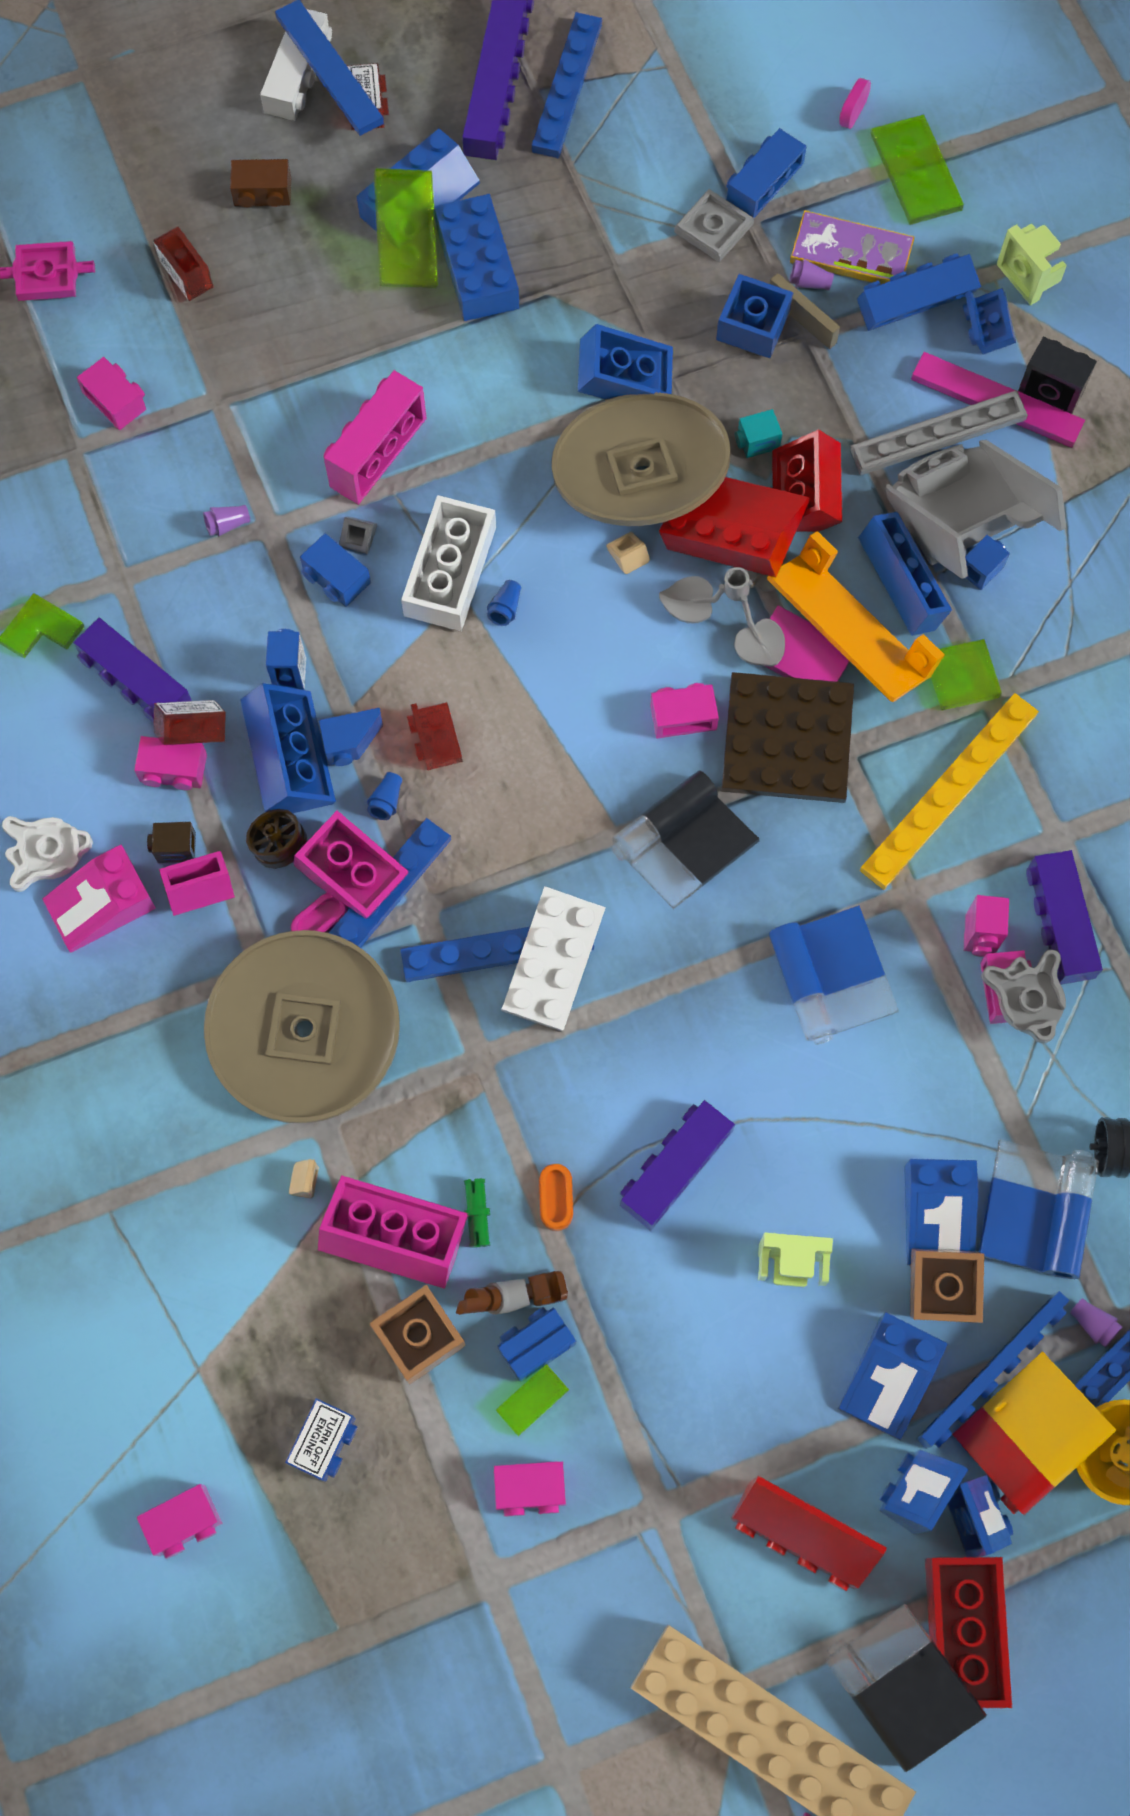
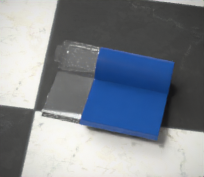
(833, 974)
(1039, 1209)

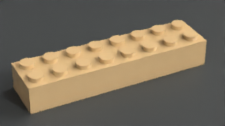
(765, 1733)

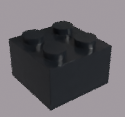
(1057, 375)

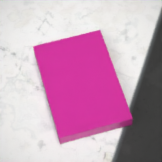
(807, 650)

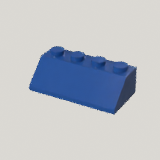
(450, 170)
(287, 748)

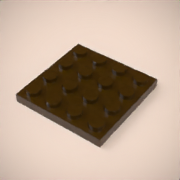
(788, 737)

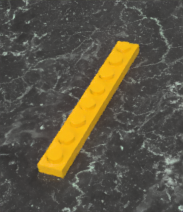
(948, 791)

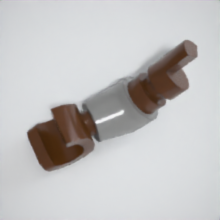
(515, 1294)

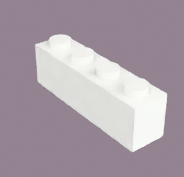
(290, 76)

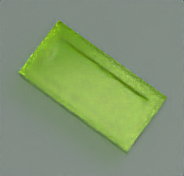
(532, 1400)

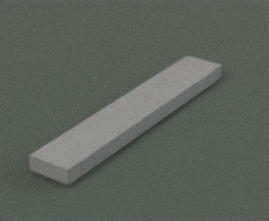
(938, 432)

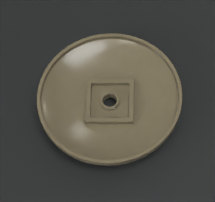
(665, 432)
(292, 981)

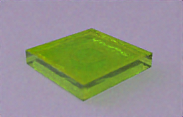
(965, 676)

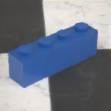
(918, 292)
(904, 573)

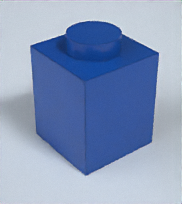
(985, 561)

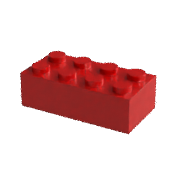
(971, 1623)

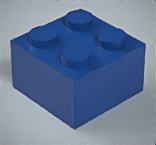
(754, 316)

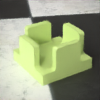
(1025, 263)
(794, 1258)

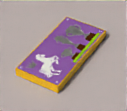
(851, 248)

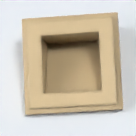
(629, 552)
(304, 1178)

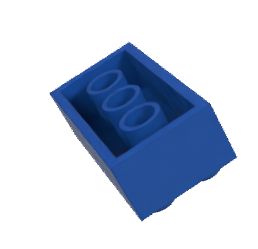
(477, 257)

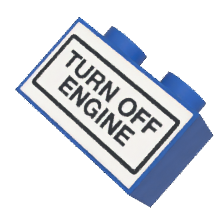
(286, 659)
(322, 1440)

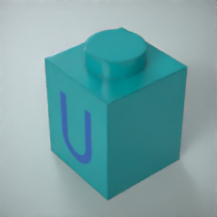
(758, 433)

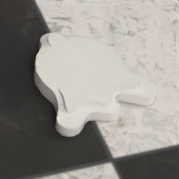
(43, 849)

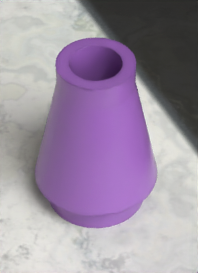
(808, 275)
(224, 519)
(1096, 1322)

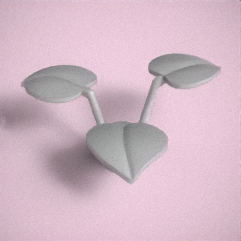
(691, 603)

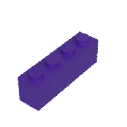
(127, 668)
(1064, 916)
(676, 1165)

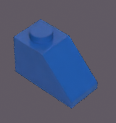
(349, 735)

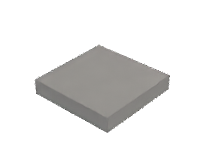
(714, 225)

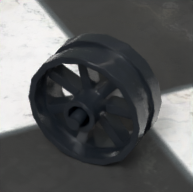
(1112, 1147)

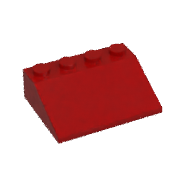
(739, 527)
(806, 1533)

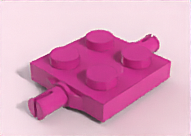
(46, 270)

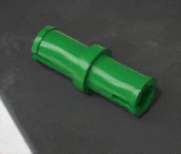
(477, 1213)

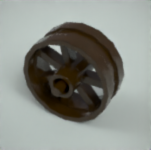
(277, 838)

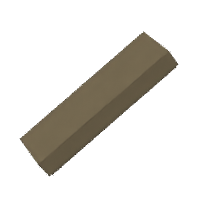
(809, 314)

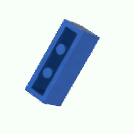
(765, 172)

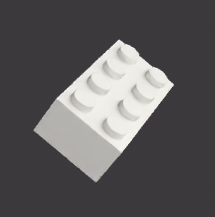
(449, 563)
(553, 959)

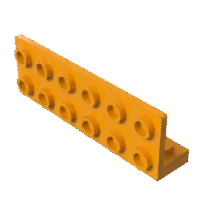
(850, 625)

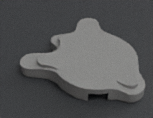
(1029, 996)

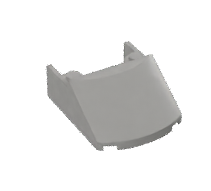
(968, 494)

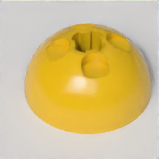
(1103, 1469)

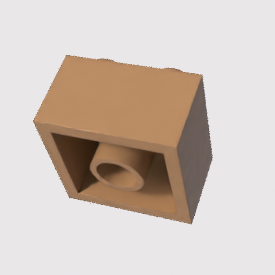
(947, 1285)
(417, 1334)

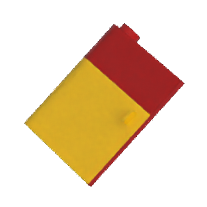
(1033, 1433)

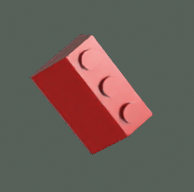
(811, 469)

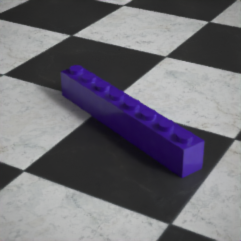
(495, 77)

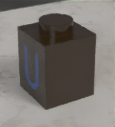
(172, 842)

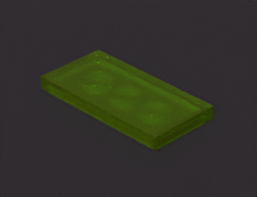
(917, 169)
(405, 228)

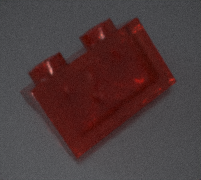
(436, 736)

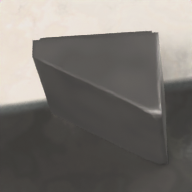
(357, 534)

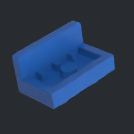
(989, 321)

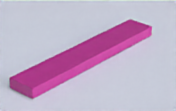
(974, 388)

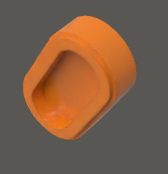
(556, 1197)

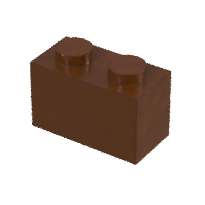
(261, 182)

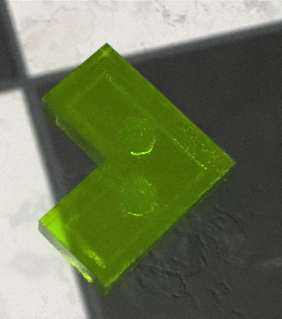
(38, 619)

